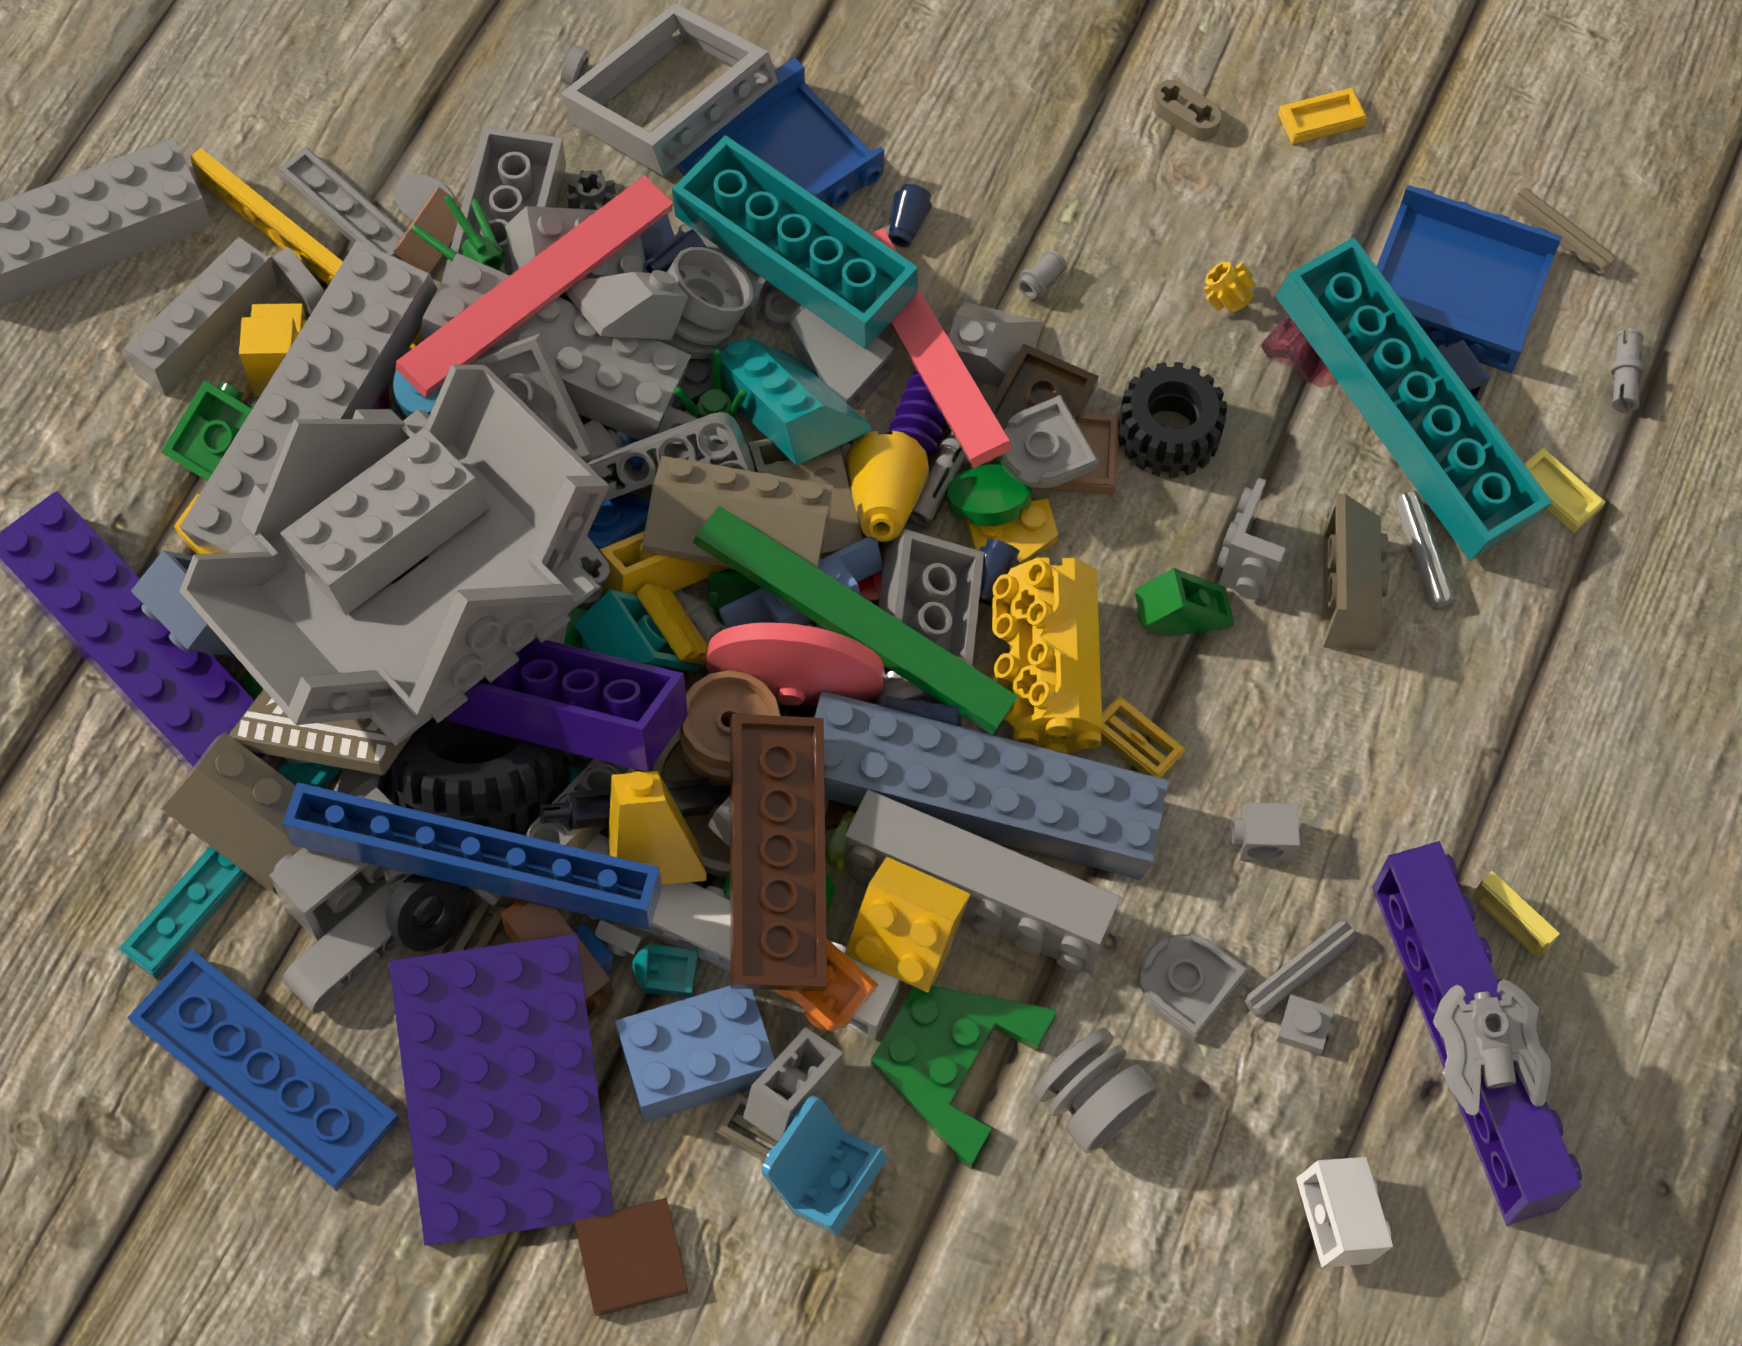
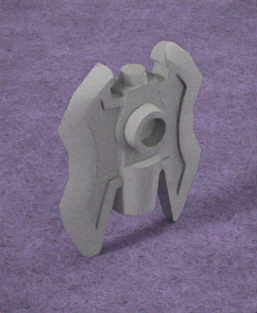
(1493, 1040)

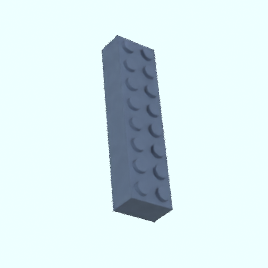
(993, 785)

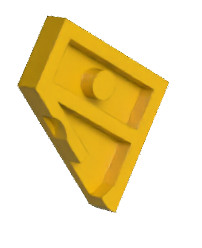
(1029, 533)

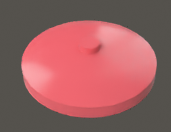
(798, 662)

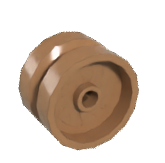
(706, 730)

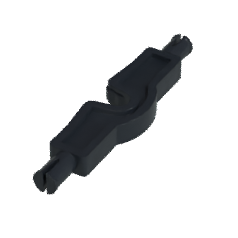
(592, 807)

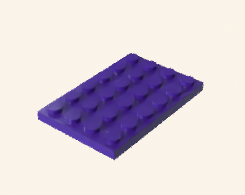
(501, 1089)

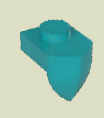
(665, 970)

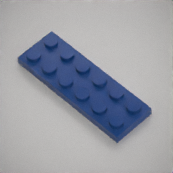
(264, 1069)

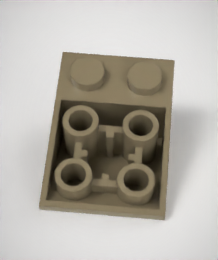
(823, 469)

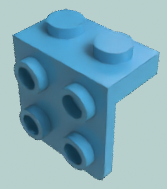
(821, 1167)

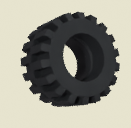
(1175, 391)

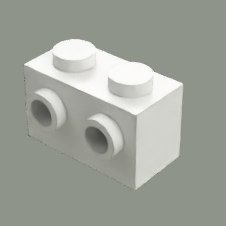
(1344, 1212)

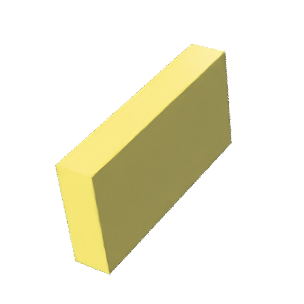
(1571, 498)
(1515, 915)

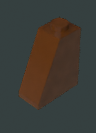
(536, 921)

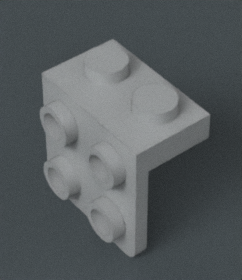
(1246, 560)

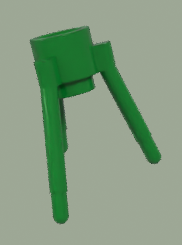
(476, 247)
(714, 399)

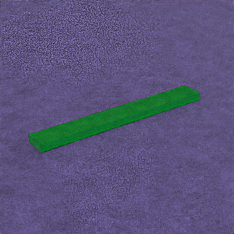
(855, 617)

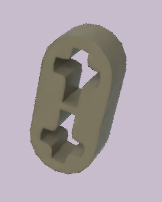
(1187, 108)

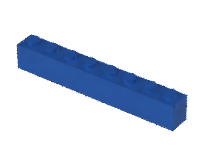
(473, 855)

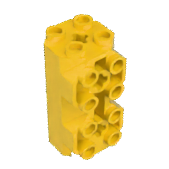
(1053, 654)

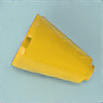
(885, 481)

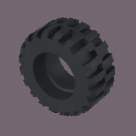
(476, 776)

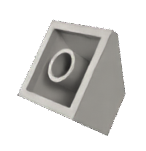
(631, 304)
(991, 340)

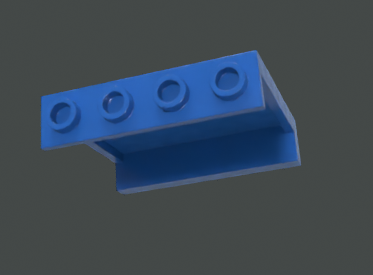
(801, 140)
(1467, 273)

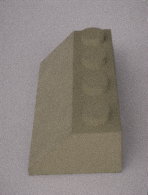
(778, 506)

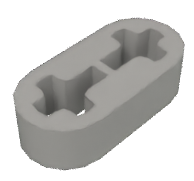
(297, 279)

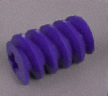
(918, 415)

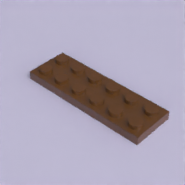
(777, 853)

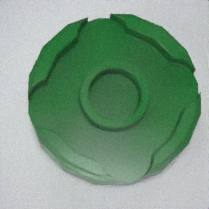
(987, 495)

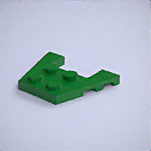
(935, 1048)

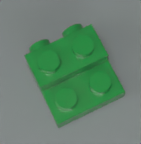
(207, 428)

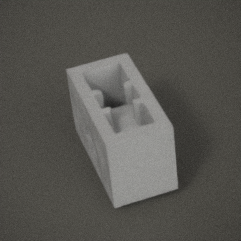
(798, 1072)

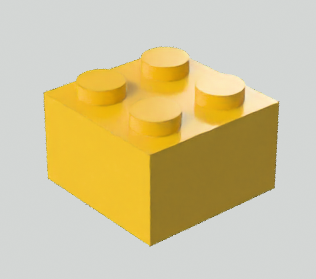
(907, 924)

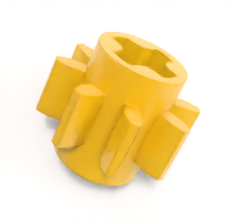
(1229, 286)

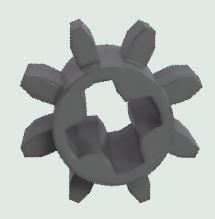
(590, 191)

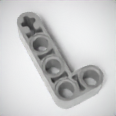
(691, 434)

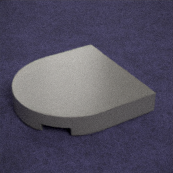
(1047, 446)
(1188, 981)

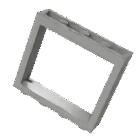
(696, 119)

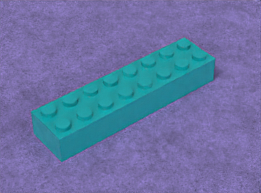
(1412, 398)

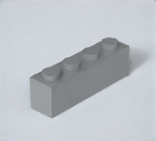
(201, 316)

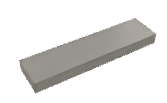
(339, 202)

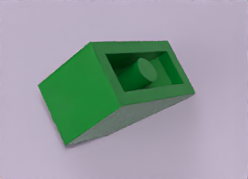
(1182, 604)

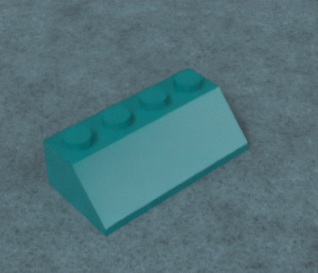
(788, 400)

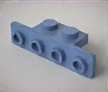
(845, 566)

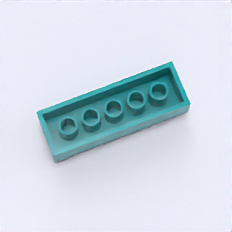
(795, 241)

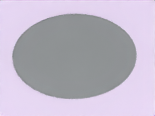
(413, 192)

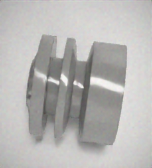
(715, 302)
(1088, 1081)

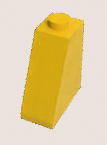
(651, 829)

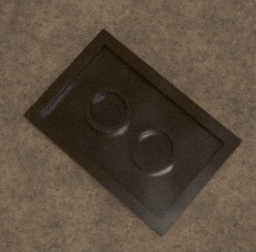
(1038, 378)

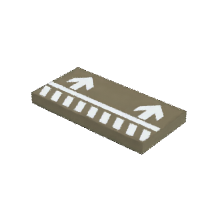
(340, 744)

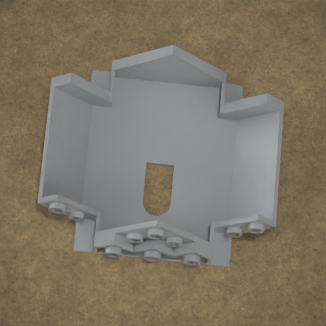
(448, 619)

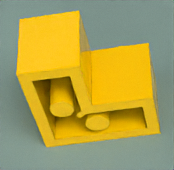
(267, 339)

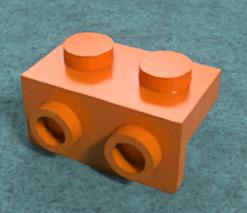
(845, 993)

